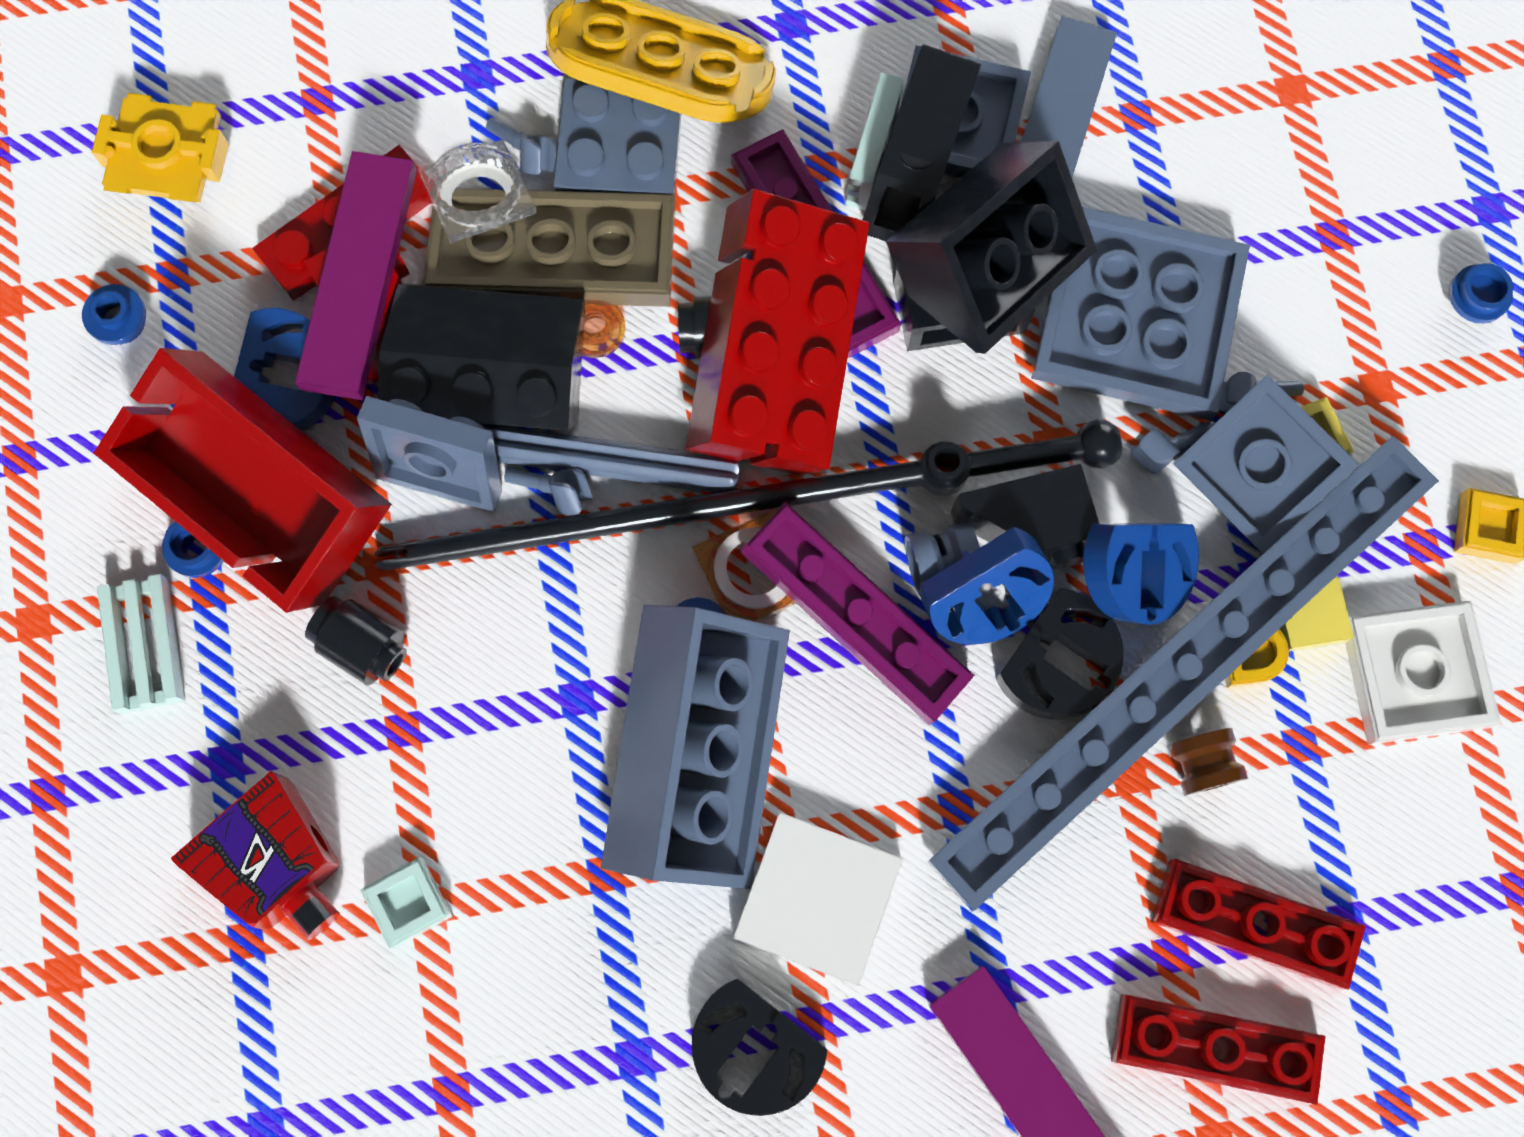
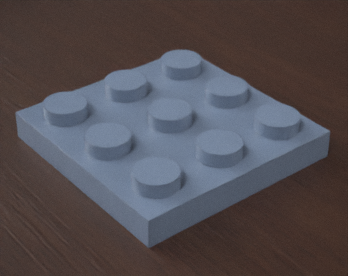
(1146, 316)

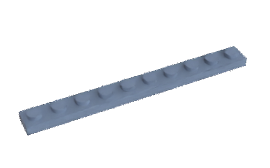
(1180, 674)

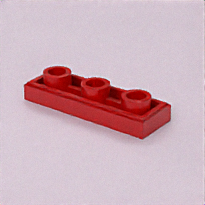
(1223, 913)
(1181, 1041)

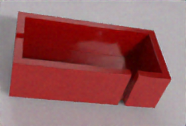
(778, 334)
(242, 479)

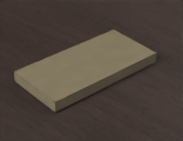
(574, 247)

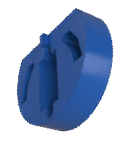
(262, 349)
(1008, 559)
(1140, 569)

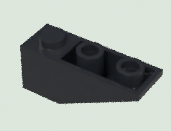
(920, 140)

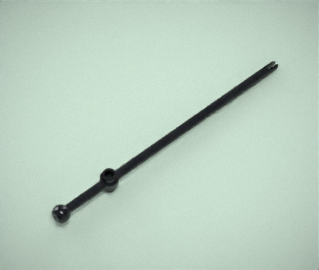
(1096, 445)

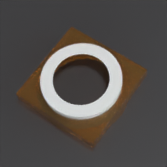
(713, 558)

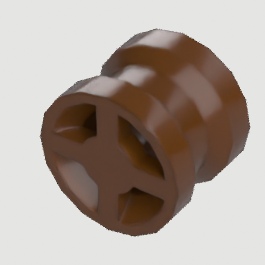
(1208, 761)

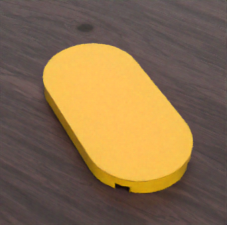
(661, 58)

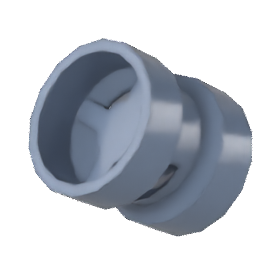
(932, 554)

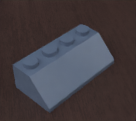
(695, 748)

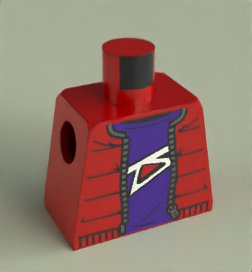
(266, 859)

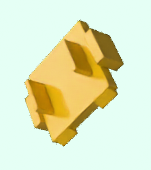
(160, 148)

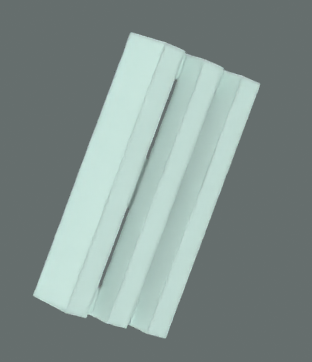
(874, 139)
(115, 648)

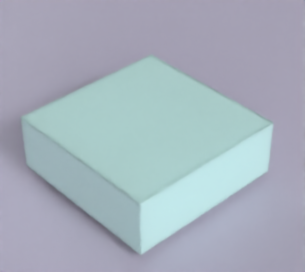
(406, 903)

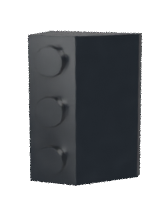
(995, 242)
(484, 355)

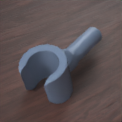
(536, 151)
(1242, 382)
(1156, 451)
(566, 486)

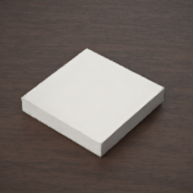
(1421, 673)
(818, 899)

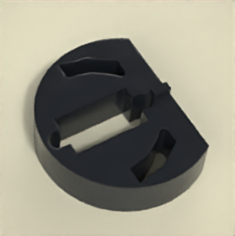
(1096, 645)
(766, 1091)

